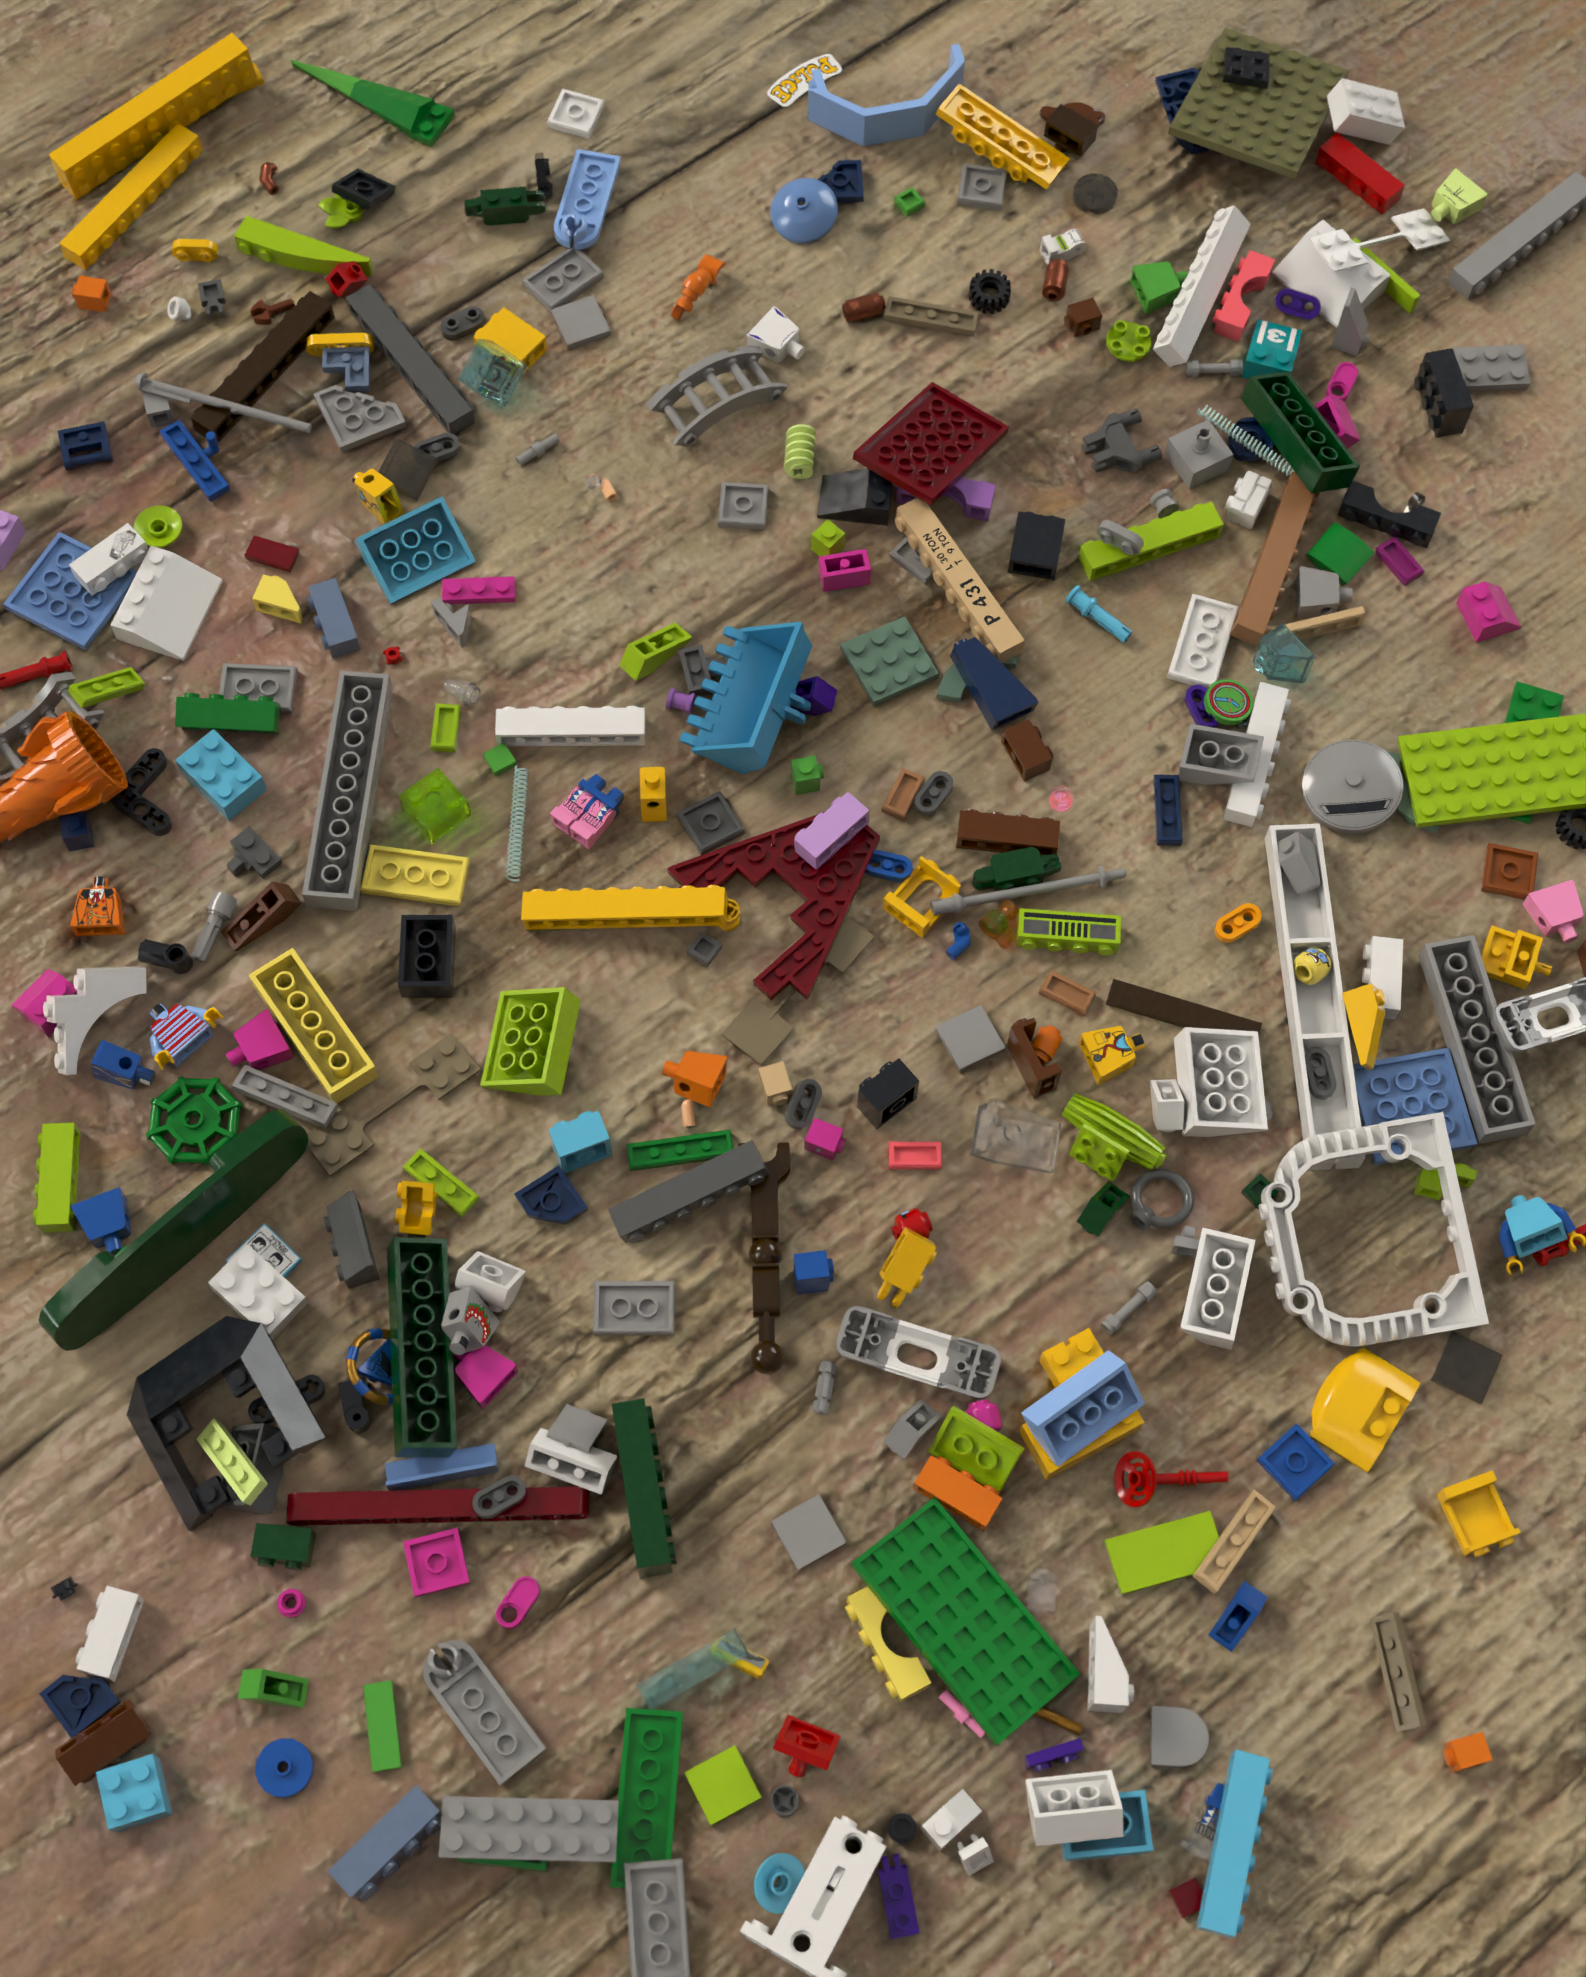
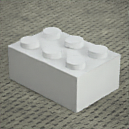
(1365, 111)
(258, 1291)

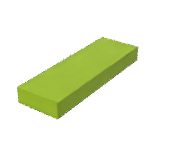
(106, 687)
(448, 1187)

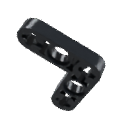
(135, 791)

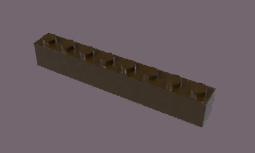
(264, 364)

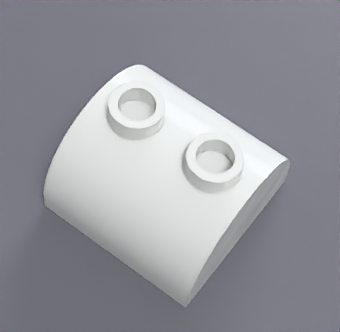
(492, 1280)

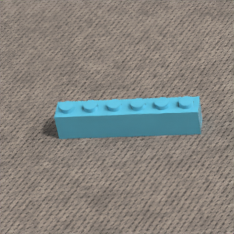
(1233, 1844)

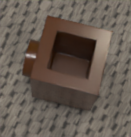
(1083, 317)

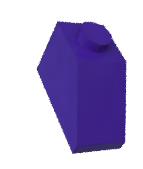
(818, 693)

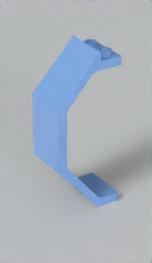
(883, 122)

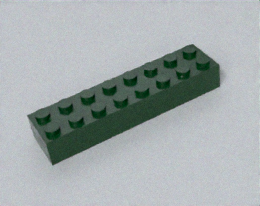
(420, 1348)

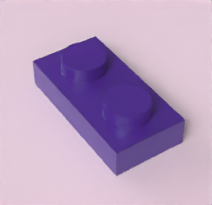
(1042, 1759)

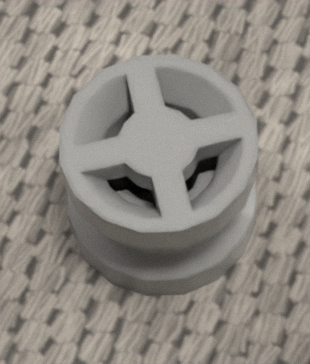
(1164, 503)

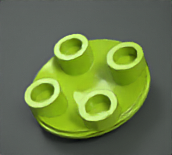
(1129, 341)

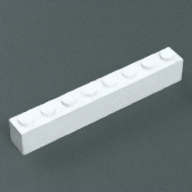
(1201, 286)

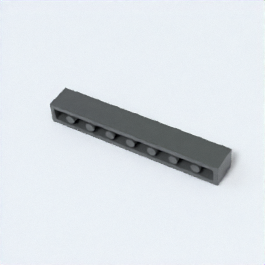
(411, 360)

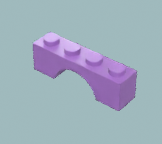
(973, 496)

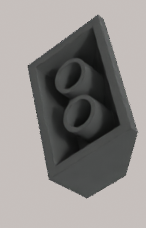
(351, 1241)
(249, 1439)

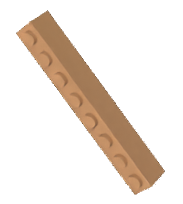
(1273, 561)

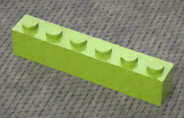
(1160, 539)

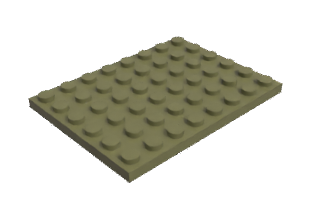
(1253, 123)

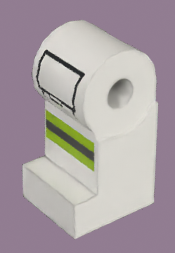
(1062, 246)

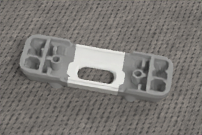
(1518, 1022)
(960, 1365)

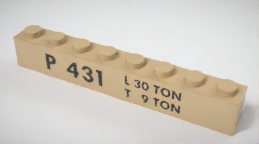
(959, 580)

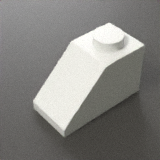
(1167, 1105)
(950, 1819)

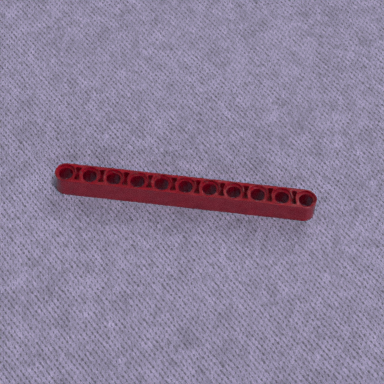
(430, 1506)

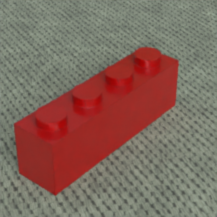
(1359, 173)

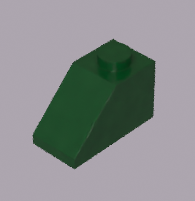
(1102, 1209)

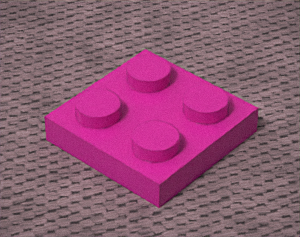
(436, 1562)

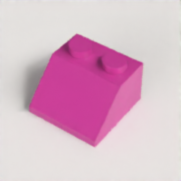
(1339, 419)
(1486, 611)
(32, 1000)

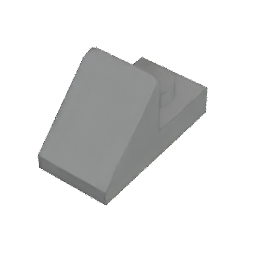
(456, 622)

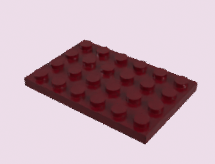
(930, 443)

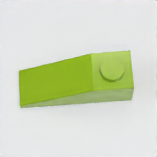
(653, 650)

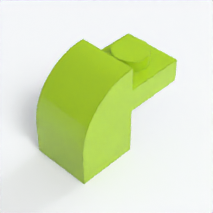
(1429, 1185)

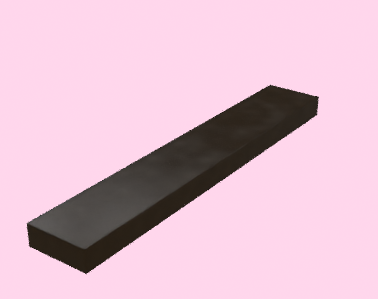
(1173, 1009)

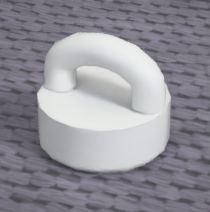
(179, 309)

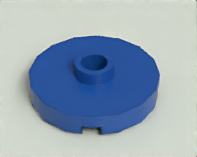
(298, 1773)

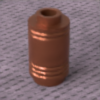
(1055, 280)
(863, 307)

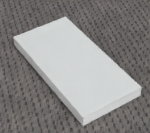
(1202, 641)

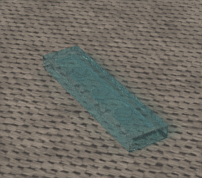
(692, 1669)

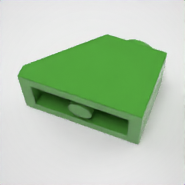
(273, 1688)

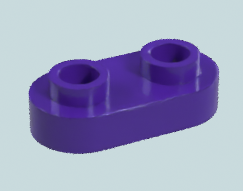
(1297, 306)
(1198, 709)

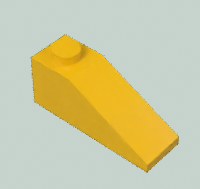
(1366, 1020)

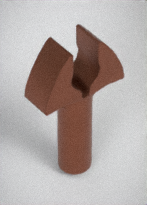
(268, 311)

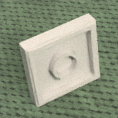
(575, 113)

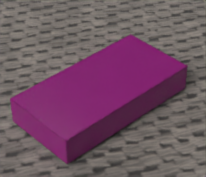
(1399, 561)

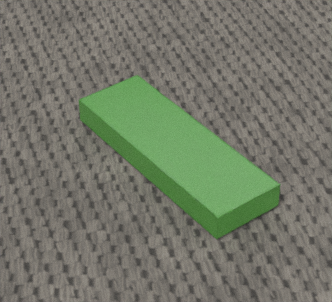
(382, 1726)

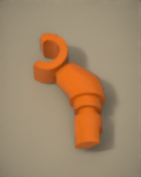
(696, 284)

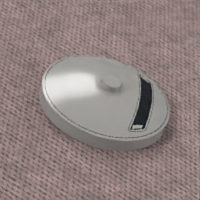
(1352, 786)

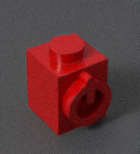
(346, 279)

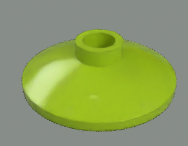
(158, 518)

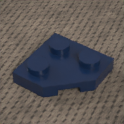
(845, 181)
(551, 1198)
(79, 1701)

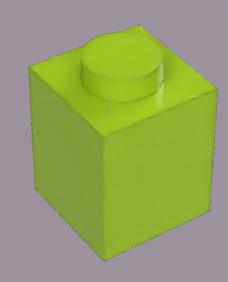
(827, 539)

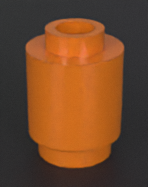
(1046, 1043)

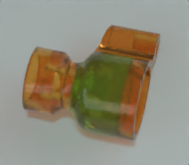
(996, 925)

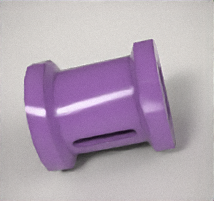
(680, 701)

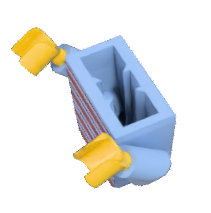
(180, 1032)

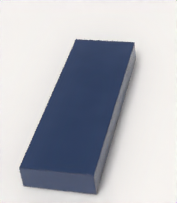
(1167, 810)

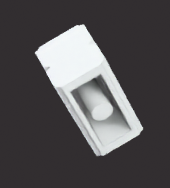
(1249, 499)

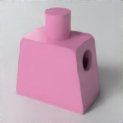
(1556, 910)

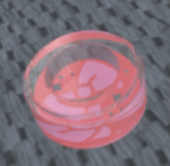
(1061, 798)

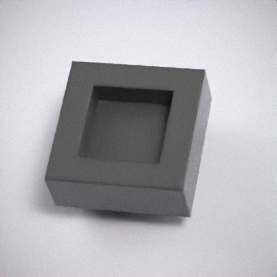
(704, 949)

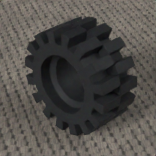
(989, 302)
(1568, 831)

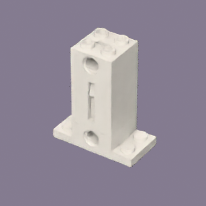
(822, 1900)

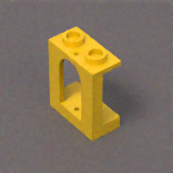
(895, 903)

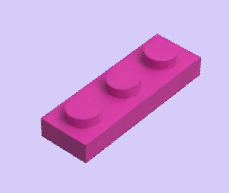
(478, 590)

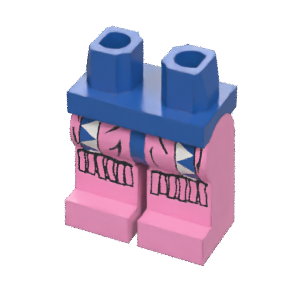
(587, 811)

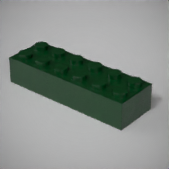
(1300, 432)
(642, 1491)

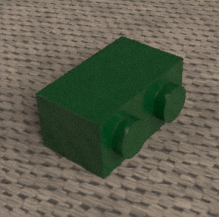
(282, 1545)

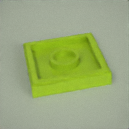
(722, 1785)

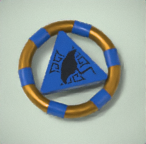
(375, 1368)

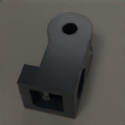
(354, 1408)

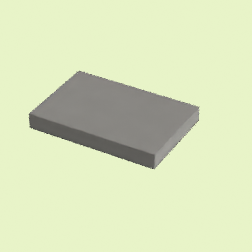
(562, 278)
(260, 681)
(634, 1308)

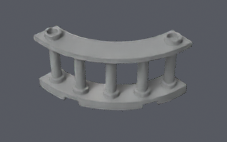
(706, 370)
(47, 699)

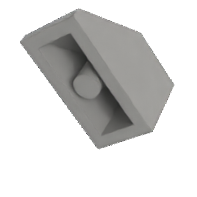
(1299, 862)
(912, 1429)

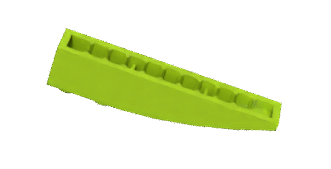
(293, 249)

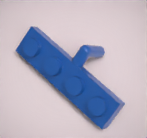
(195, 459)

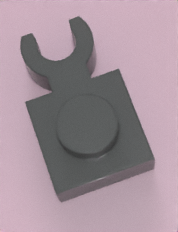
(212, 297)

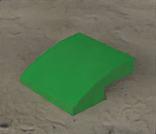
(1340, 553)

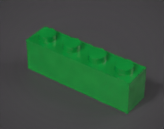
(227, 714)

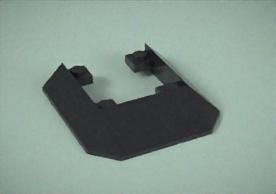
(246, 1359)

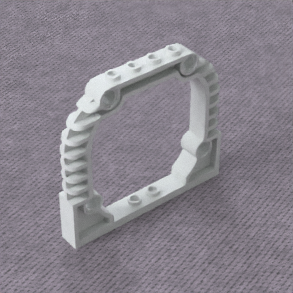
(1426, 1143)

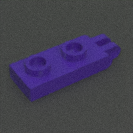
(898, 1899)

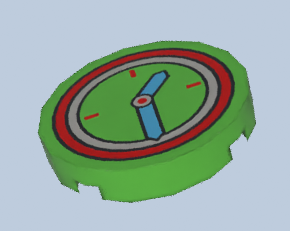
(1228, 702)

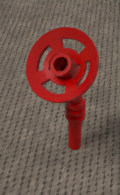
(1144, 1479)

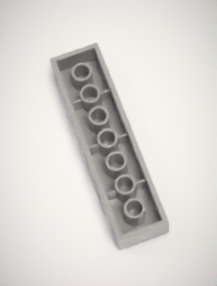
(1482, 1065)

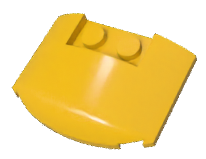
(1360, 1407)

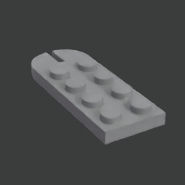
(481, 1710)

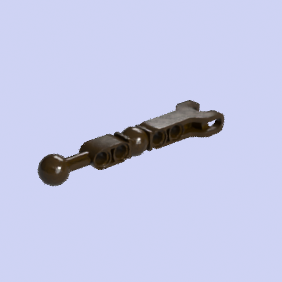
(765, 1258)

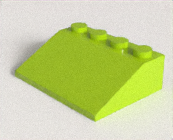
(531, 1041)

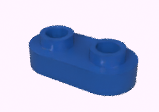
(888, 864)

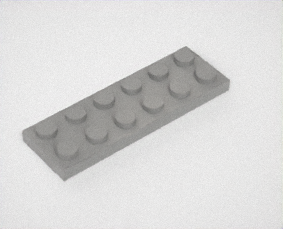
(529, 1829)

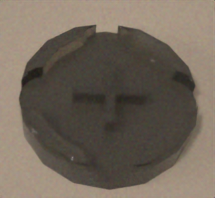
(1095, 193)

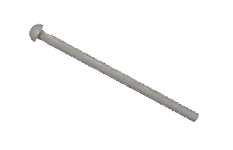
(180, 394)

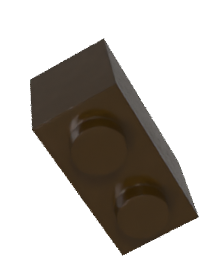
(1070, 130)

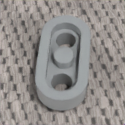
(1120, 537)

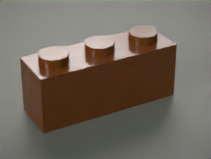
(102, 1743)

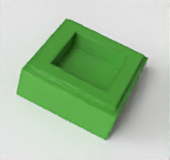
(909, 202)
(499, 759)

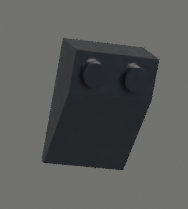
(855, 497)

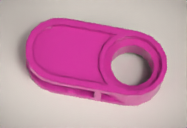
(1343, 379)
(520, 1597)

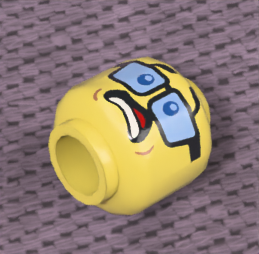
(1311, 966)

